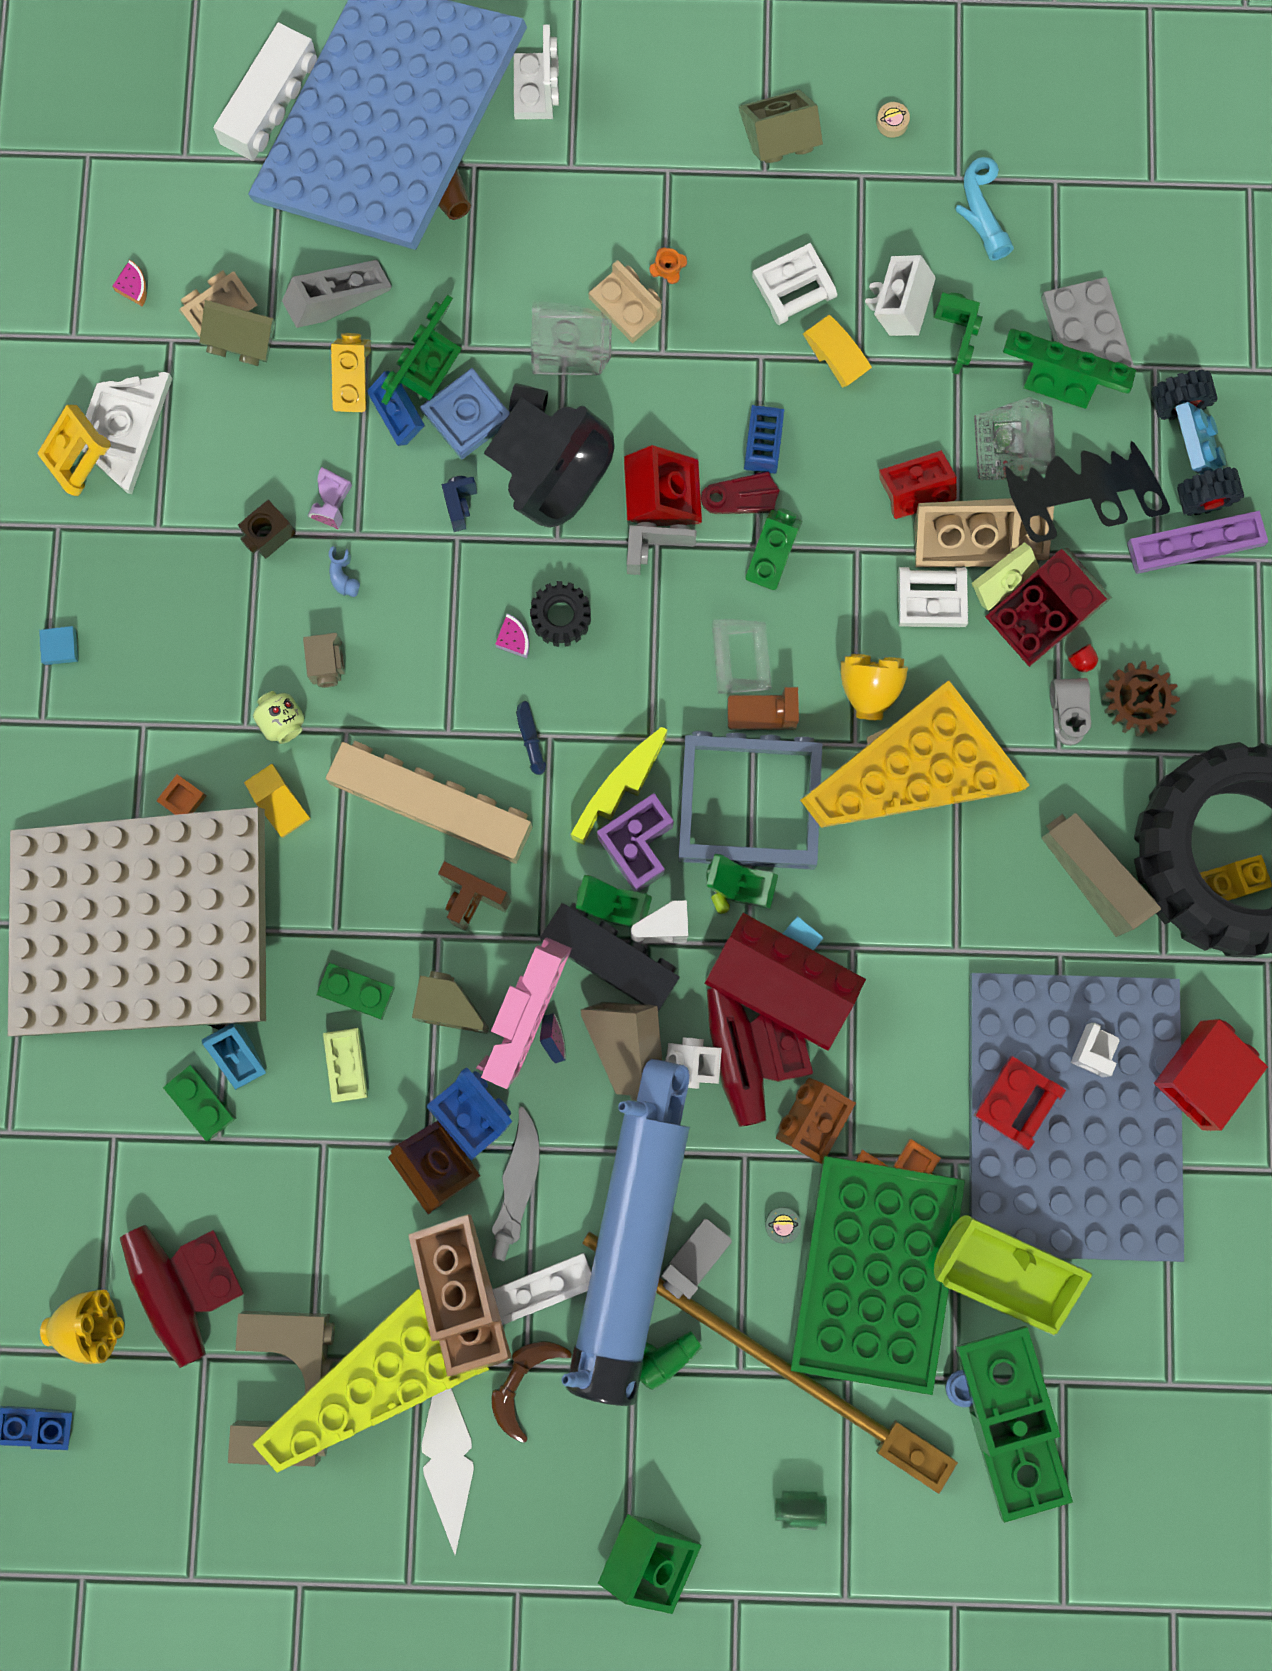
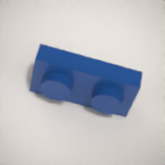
(399, 414)

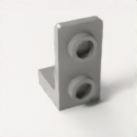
(651, 534)

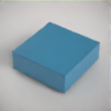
(58, 645)

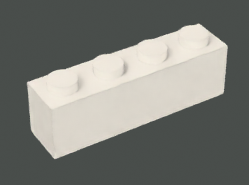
(266, 92)

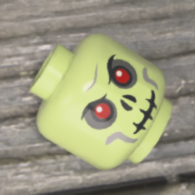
(278, 717)

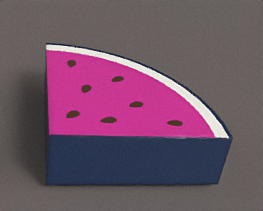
(552, 1038)

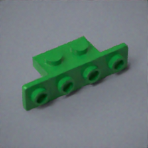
(428, 361)
(1064, 371)

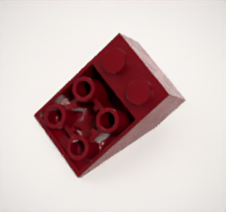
(1048, 606)

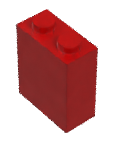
(1211, 1074)

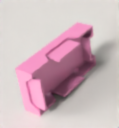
(523, 1013)

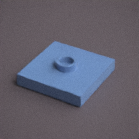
(466, 413)

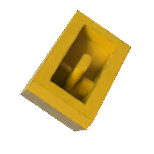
(277, 799)

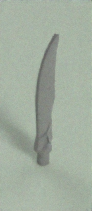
(518, 1185)

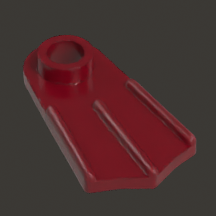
(742, 495)

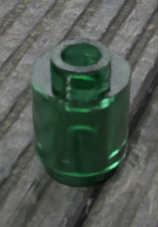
(801, 1510)

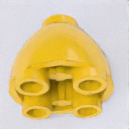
(872, 685)
(84, 1328)

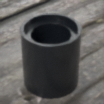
(533, 395)

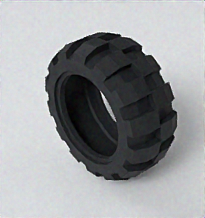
(1167, 854)

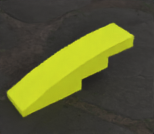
(628, 777)

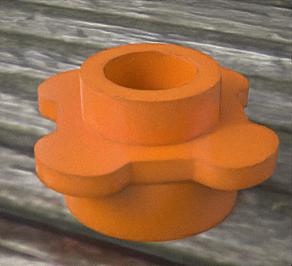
(670, 256)

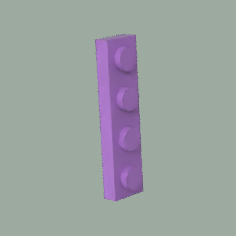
(1197, 542)

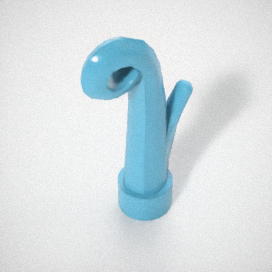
(981, 217)

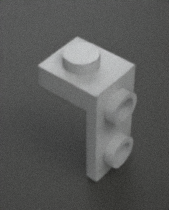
(695, 1259)

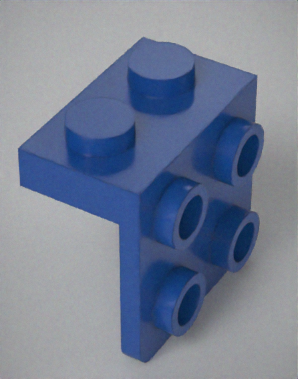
(471, 1113)

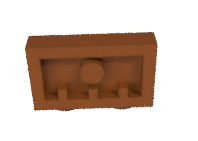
(815, 1119)

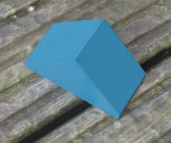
(234, 1054)

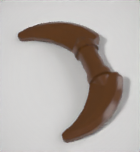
(524, 1360)

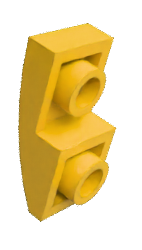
(838, 349)
(1238, 878)

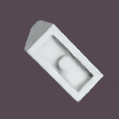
(663, 926)

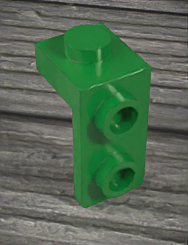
(960, 311)
(773, 548)
(741, 883)
(611, 903)

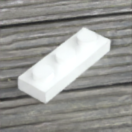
(542, 1288)

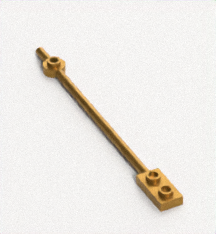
(897, 1443)

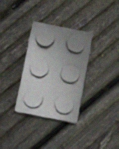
(1087, 320)

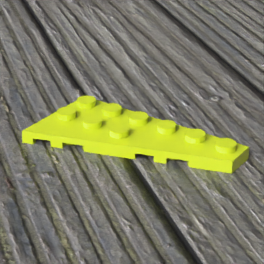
(373, 1382)

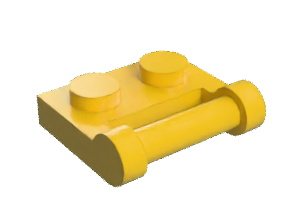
(65, 444)

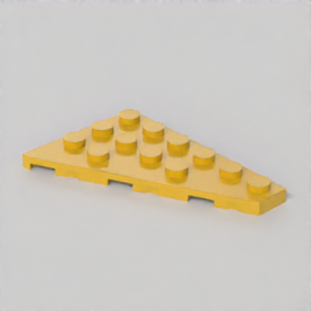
(921, 762)

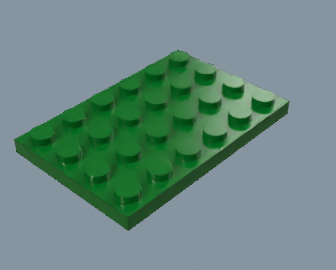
(870, 1278)

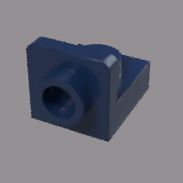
(454, 493)

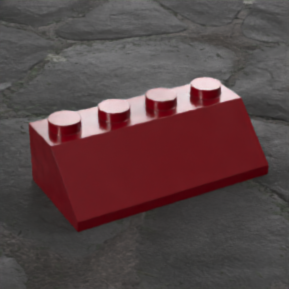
(785, 981)

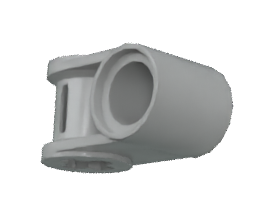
(1070, 703)

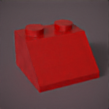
(662, 487)

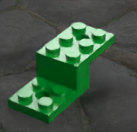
(1014, 1424)

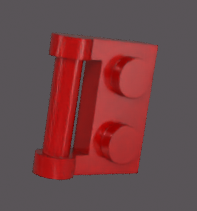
(1009, 1096)

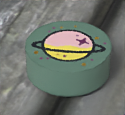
(783, 1225)

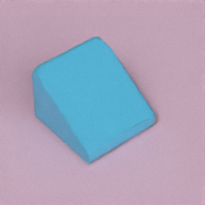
(803, 933)

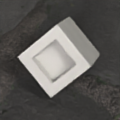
(1096, 1051)

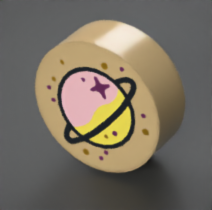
(893, 119)

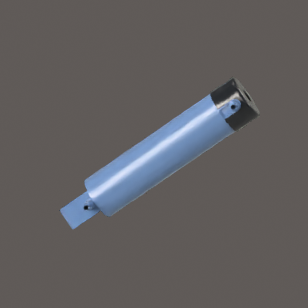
(632, 1240)

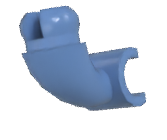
(338, 579)

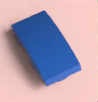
(35, 1427)

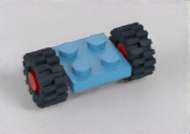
(1186, 399)

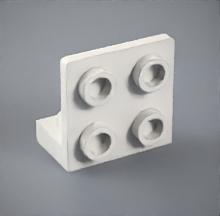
(537, 81)

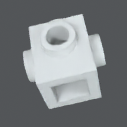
(700, 1060)

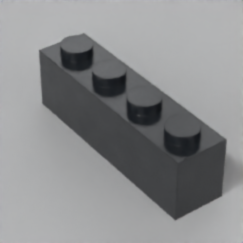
(611, 958)

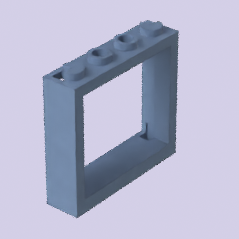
(747, 855)

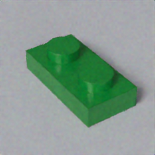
(355, 991)
(199, 1103)

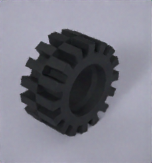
(560, 594)

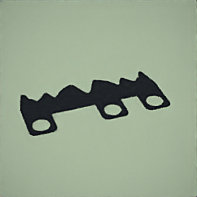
(1097, 481)

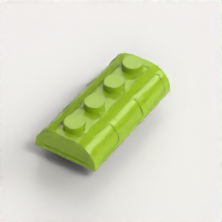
(1009, 1274)

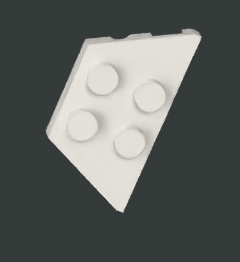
(127, 417)

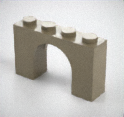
(292, 1334)

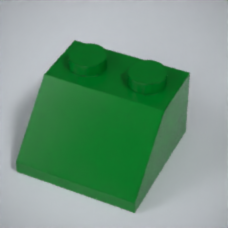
(649, 1565)

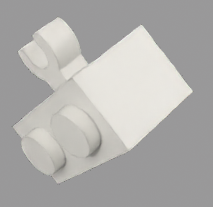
(903, 295)

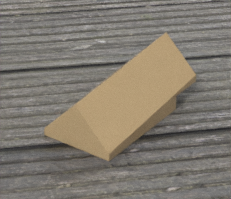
(974, 533)

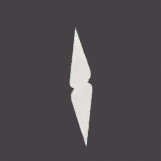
(448, 1471)

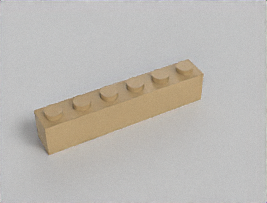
(430, 802)

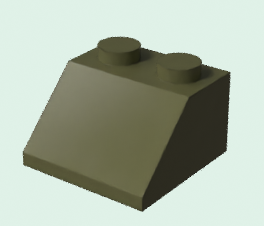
(782, 125)
(236, 332)
(446, 1004)

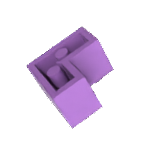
(628, 840)

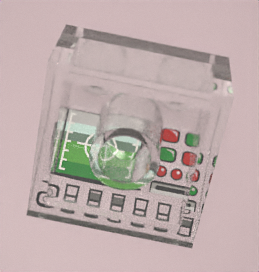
(1014, 437)

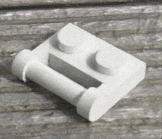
(790, 274)
(932, 608)

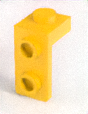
(349, 372)

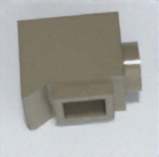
(324, 659)

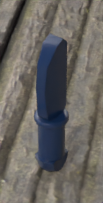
(530, 738)

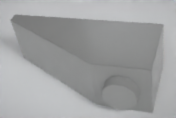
(331, 292)

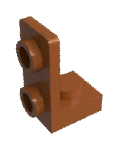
(764, 711)

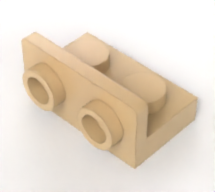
(223, 290)
(627, 302)

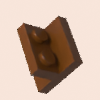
(472, 891)
(433, 1166)

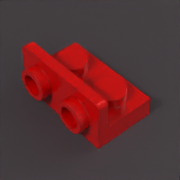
(919, 481)

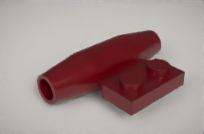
(751, 1054)
(175, 1289)

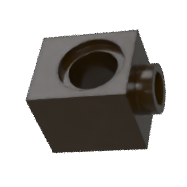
(264, 516)

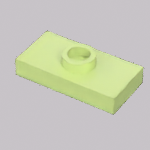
(1005, 576)
(345, 1065)

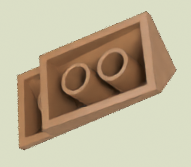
(458, 1296)

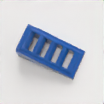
(761, 462)

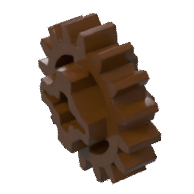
(1150, 709)

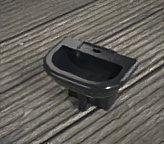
(552, 459)

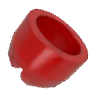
(1084, 659)

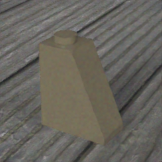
(624, 1040)

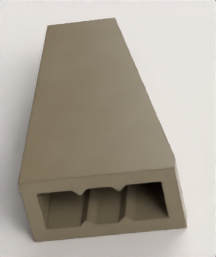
(1099, 875)

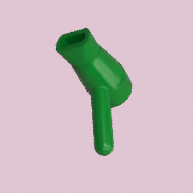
(664, 1362)

